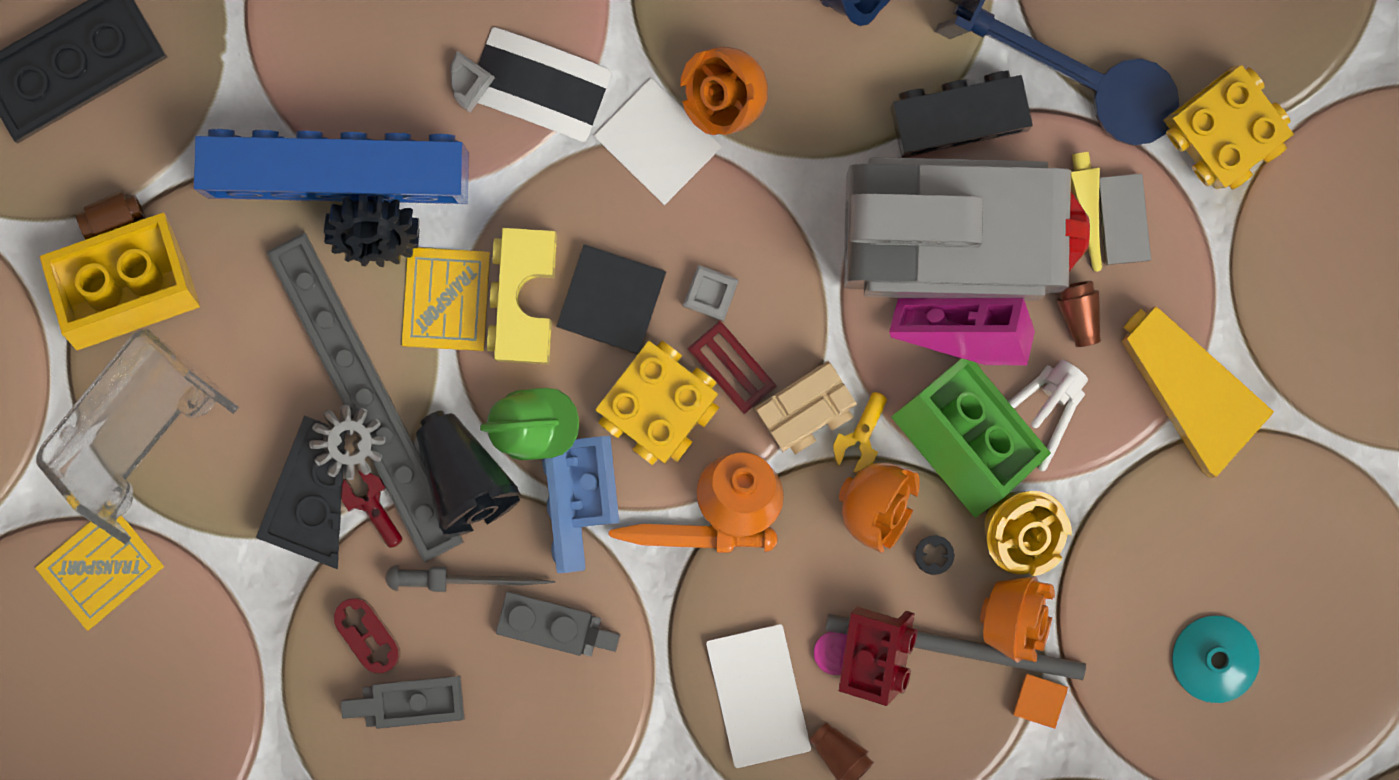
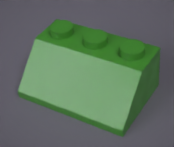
(971, 436)

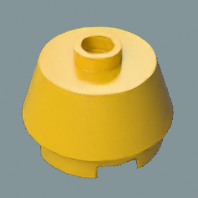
(1027, 532)

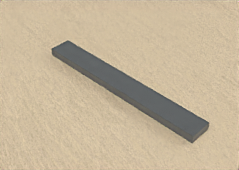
(361, 387)

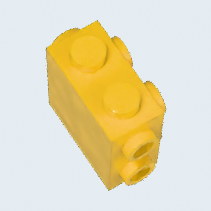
(1229, 128)
(658, 403)

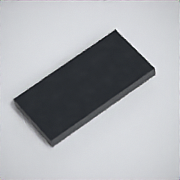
(73, 63)

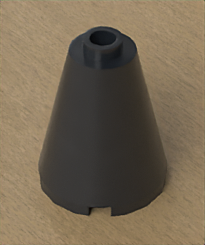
(462, 476)

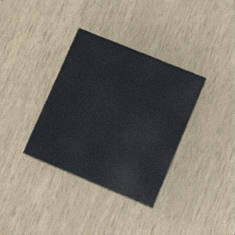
(611, 299)

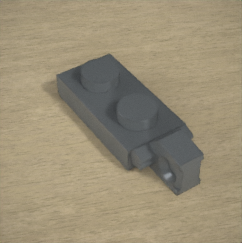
(553, 626)
(408, 703)

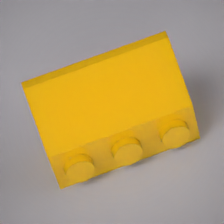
(119, 282)

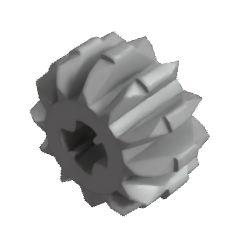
(361, 445)

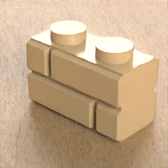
(806, 407)

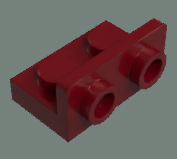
(877, 655)

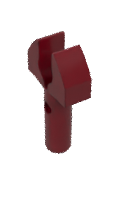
(372, 507)

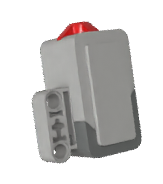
(961, 228)

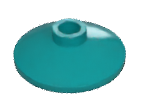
(1193, 659)

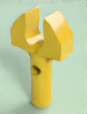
(862, 433)

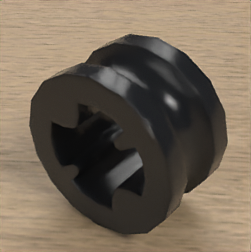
(935, 541)

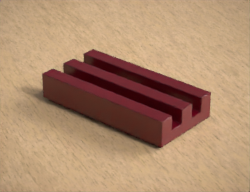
(756, 395)

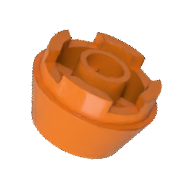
(740, 494)
(1017, 617)

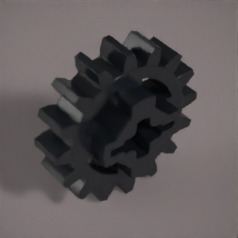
(371, 230)

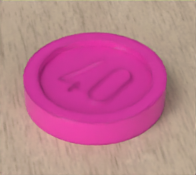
(830, 652)

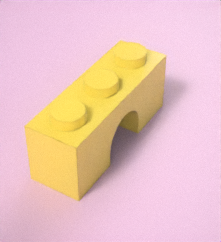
(521, 257)

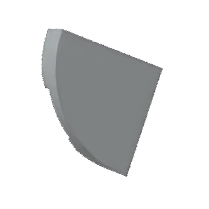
(468, 81)

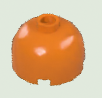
(724, 90)
(877, 503)

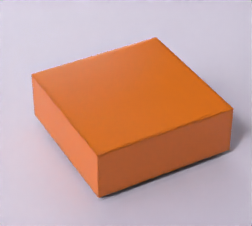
(1040, 701)

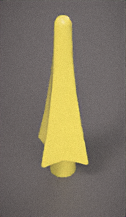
(1086, 191)

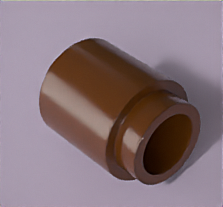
(109, 214)

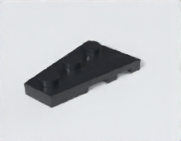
(306, 502)

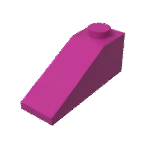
(968, 328)

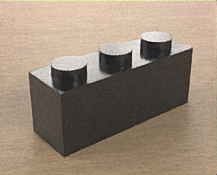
(961, 114)

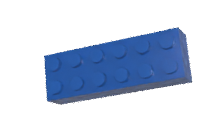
(331, 168)

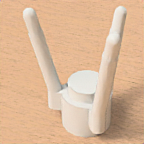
(1063, 385)

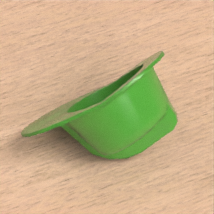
(533, 424)

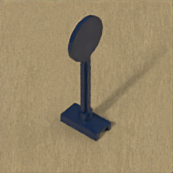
(1127, 99)

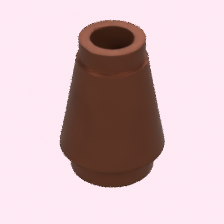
(1081, 312)
(841, 754)

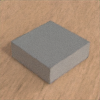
(710, 293)

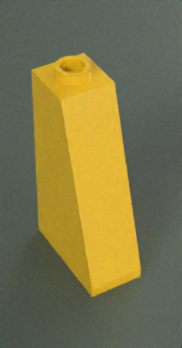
(1198, 394)

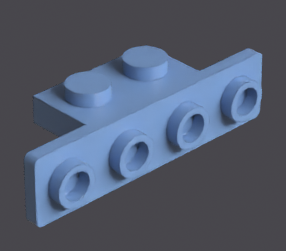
(579, 496)

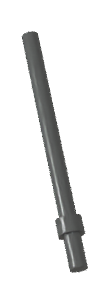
(977, 651)

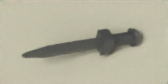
(437, 578)

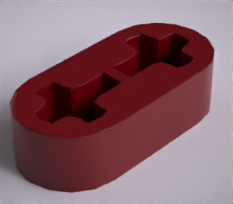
(358, 642)

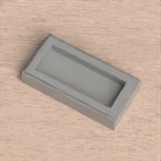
(1124, 219)

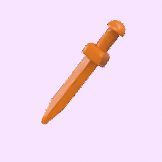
(692, 537)

